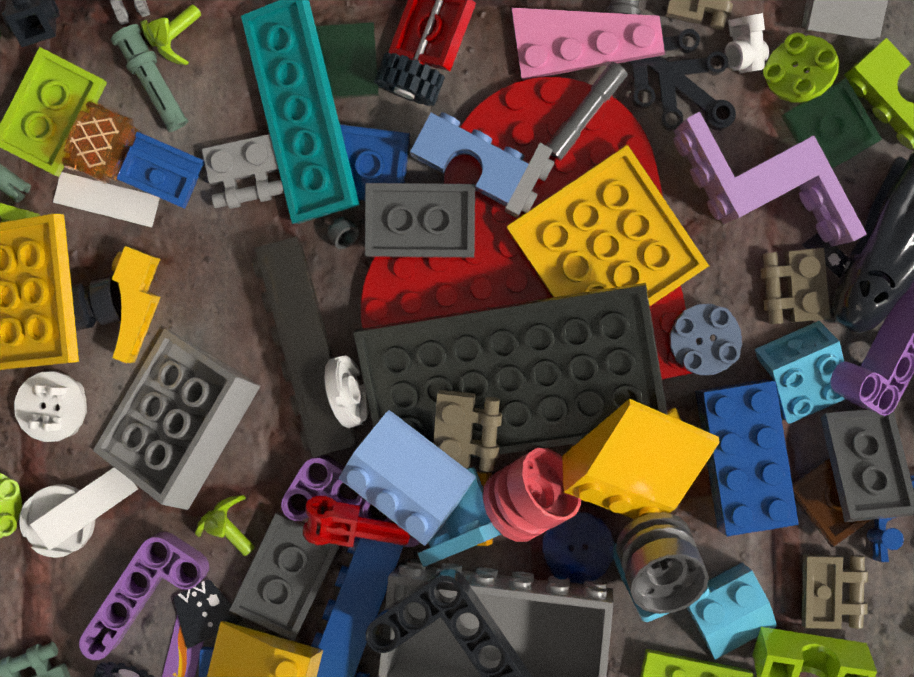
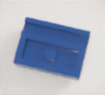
(160, 170)

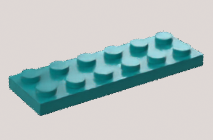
(299, 109)

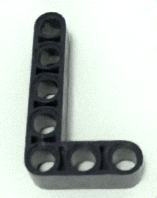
(449, 610)

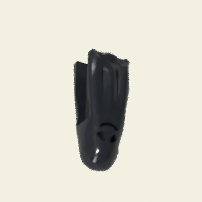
(883, 260)

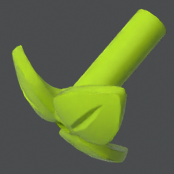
(161, 32)
(219, 525)

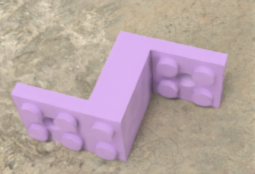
(798, 166)

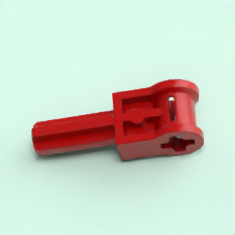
(342, 524)

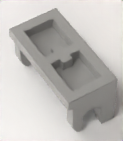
(846, 17)

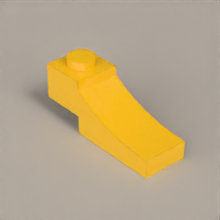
(134, 274)

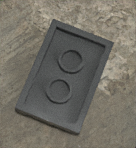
(420, 220)
(868, 465)
(283, 578)

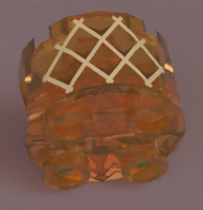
(99, 142)

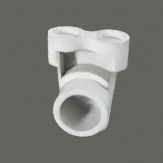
(747, 49)

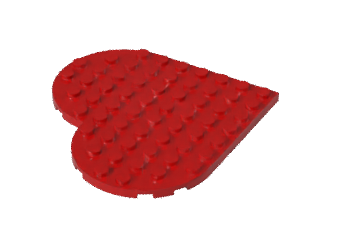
(499, 272)

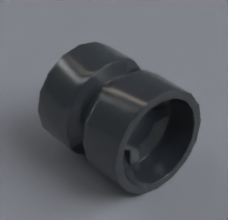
(96, 303)

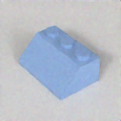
(407, 477)

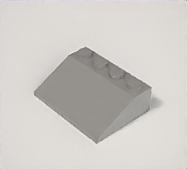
(175, 420)

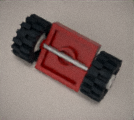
(424, 39)

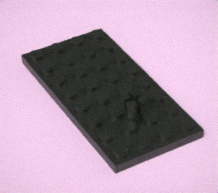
(548, 360)

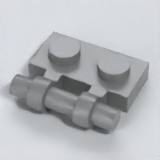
(239, 161)

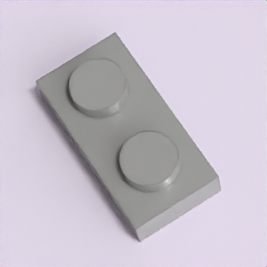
(538, 168)

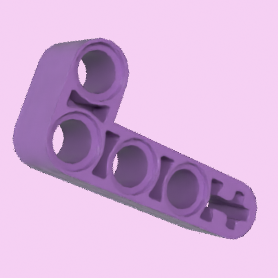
(887, 365)
(330, 487)
(135, 597)

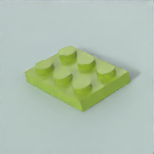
(47, 109)

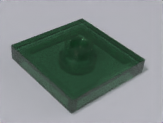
(350, 59)
(835, 121)

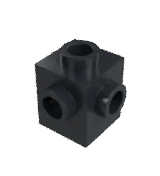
(31, 20)

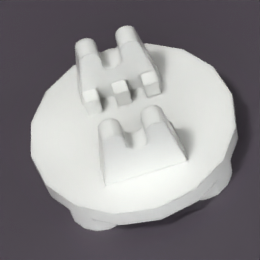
(48, 423)

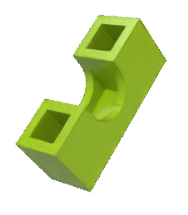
(877, 81)
(789, 653)

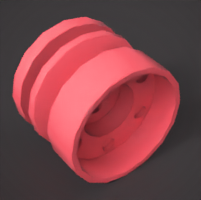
(529, 496)

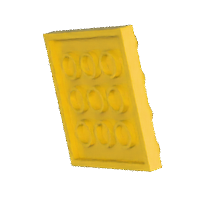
(608, 234)
(35, 294)

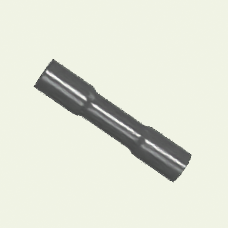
(600, 92)

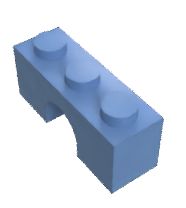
(443, 140)

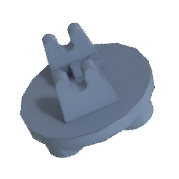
(708, 356)

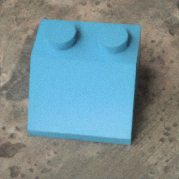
(732, 611)

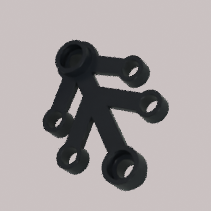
(673, 76)

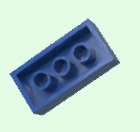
(751, 462)

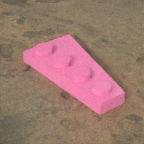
(579, 40)

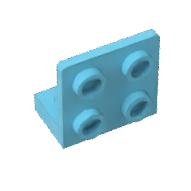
(803, 370)
(464, 528)

